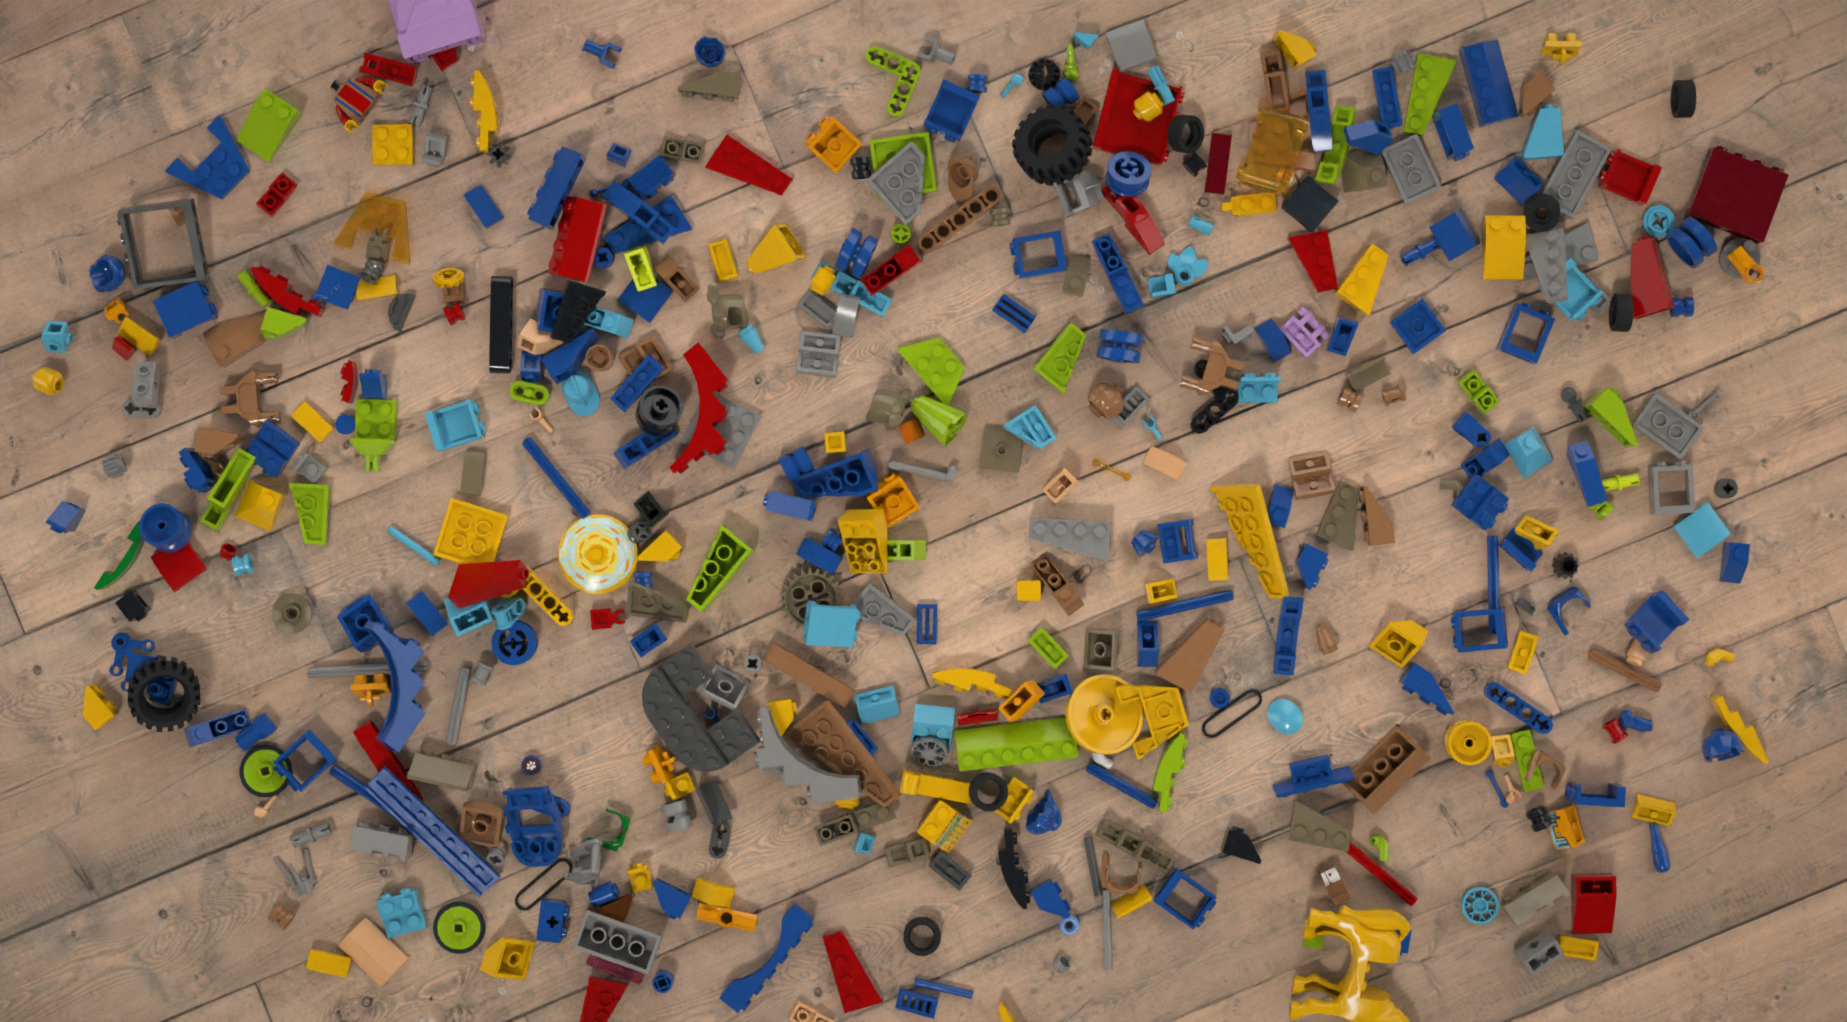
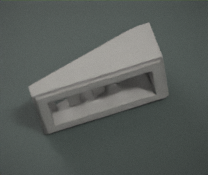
(1118, 421)

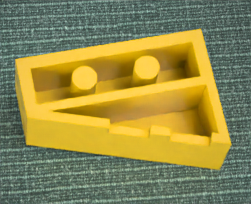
(1363, 280)

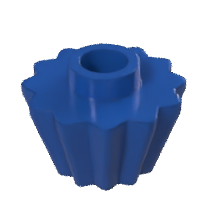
(1144, 542)

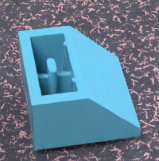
(469, 617)
(934, 723)

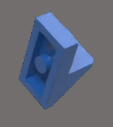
(1342, 335)
(648, 640)
(1055, 688)

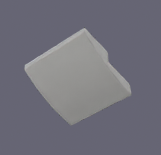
(1131, 46)
(818, 354)

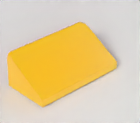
(385, 287)
(139, 336)
(1653, 810)
(1131, 902)

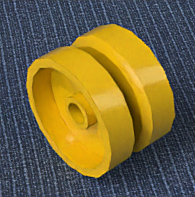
(1459, 733)

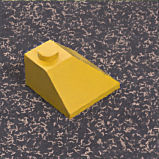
(1295, 49)
(260, 505)
(1399, 641)
(508, 958)

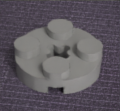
(1748, 245)

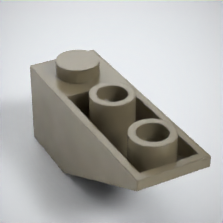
(719, 84)

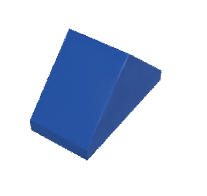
(1273, 340)

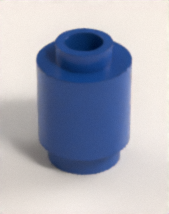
(603, 894)

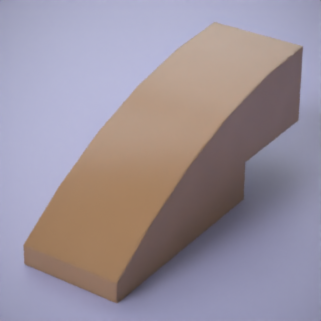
(1274, 79)

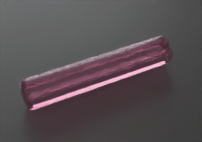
(615, 969)

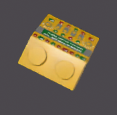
(943, 825)

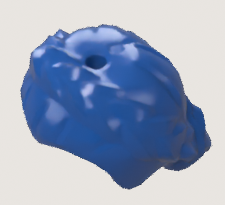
(107, 273)

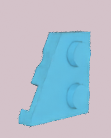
(1031, 428)

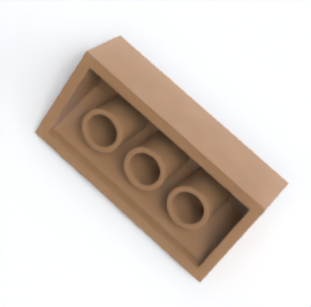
(1386, 769)

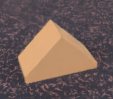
(1165, 463)
(1060, 485)

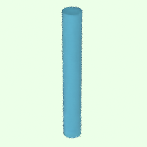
(413, 545)

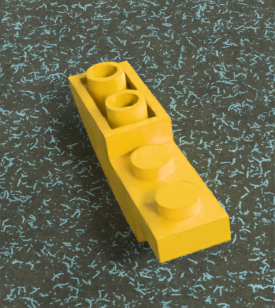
(484, 103)
(964, 677)

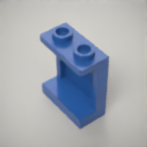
(951, 111)
(185, 309)
(1615, 796)

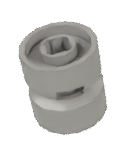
(676, 815)

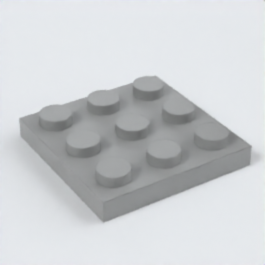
(734, 429)

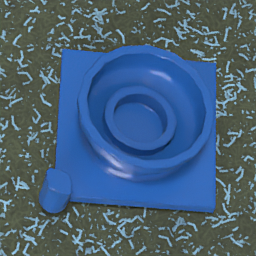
(337, 287)

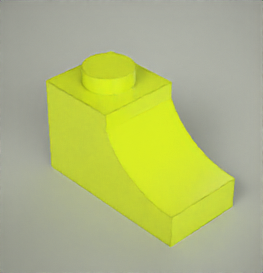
(641, 267)

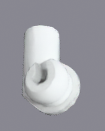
(1102, 760)

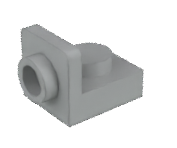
(309, 467)

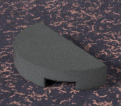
(399, 310)

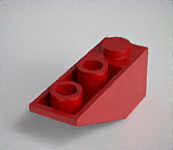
(891, 270)

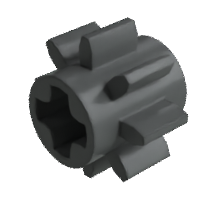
(495, 150)

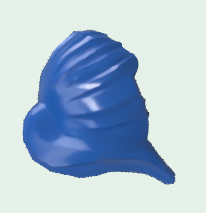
(1045, 816)

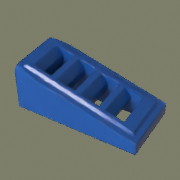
(934, 1001)

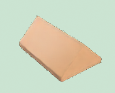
(373, 951)

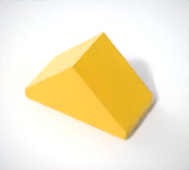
(1160, 590)
(713, 893)

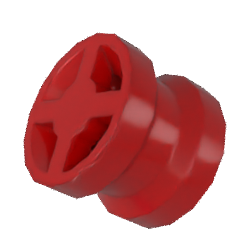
(454, 313)

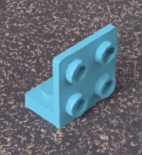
(1258, 389)

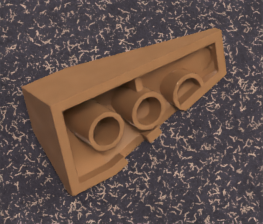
(235, 338)

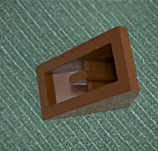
(617, 909)

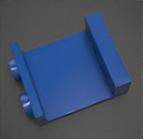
(1655, 621)

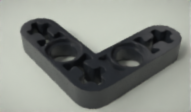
(1220, 395)

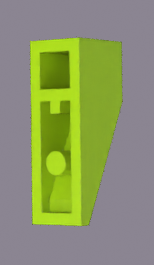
(906, 549)

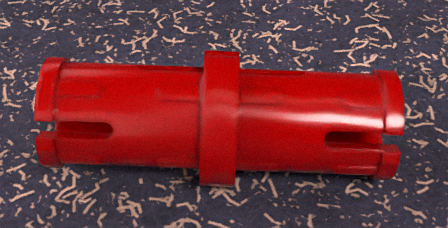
(977, 717)

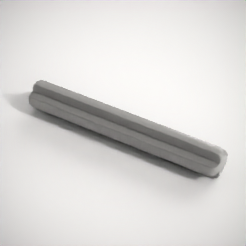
(457, 706)

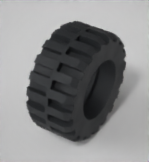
(1064, 163)

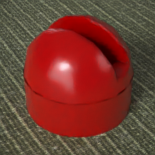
(228, 551)

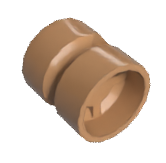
(599, 358)

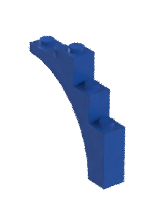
(403, 711)

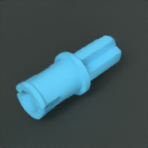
(1161, 85)

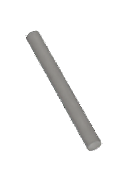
(1107, 929)

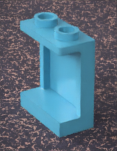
(1580, 293)
(455, 425)
(830, 625)

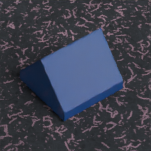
(618, 154)

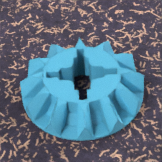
(1661, 212)

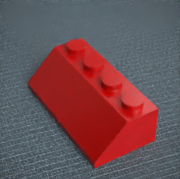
(577, 239)

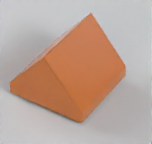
(911, 431)

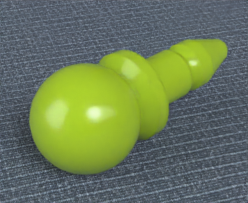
(1071, 71)

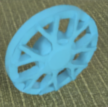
(1480, 905)

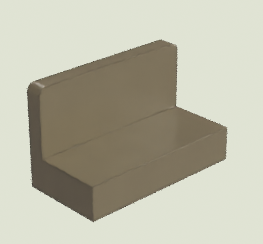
(1368, 373)

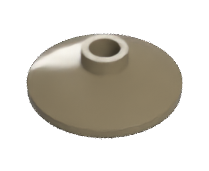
(283, 618)

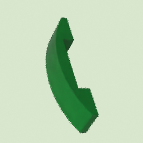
(108, 577)

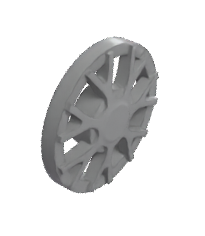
(929, 752)

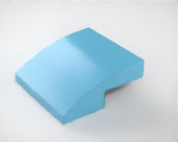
(1702, 529)

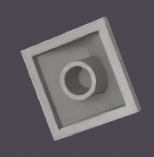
(725, 687)

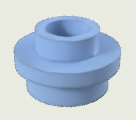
(1069, 931)

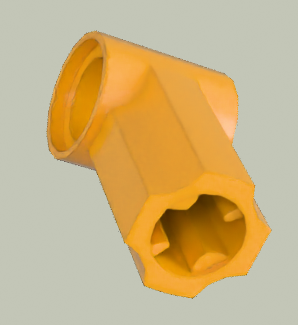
(1743, 263)

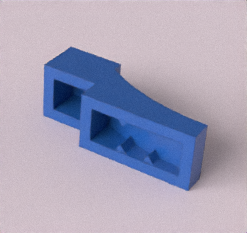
(641, 447)

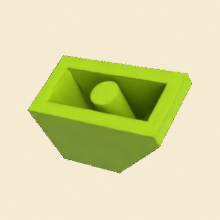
(280, 324)

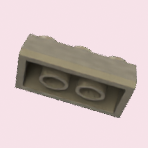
(442, 770)

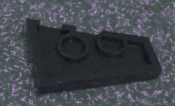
(574, 309)

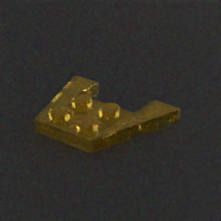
(381, 212)

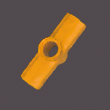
(740, 919)

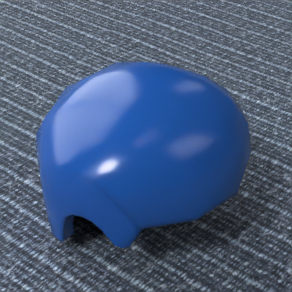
(709, 51)

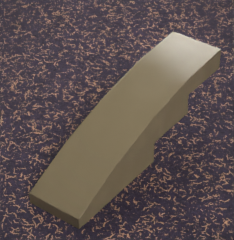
(1135, 846)

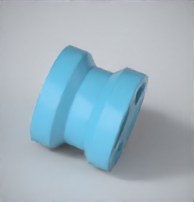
(242, 564)

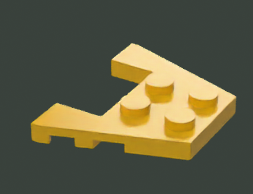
(1162, 710)

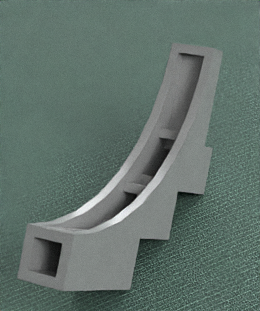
(775, 753)

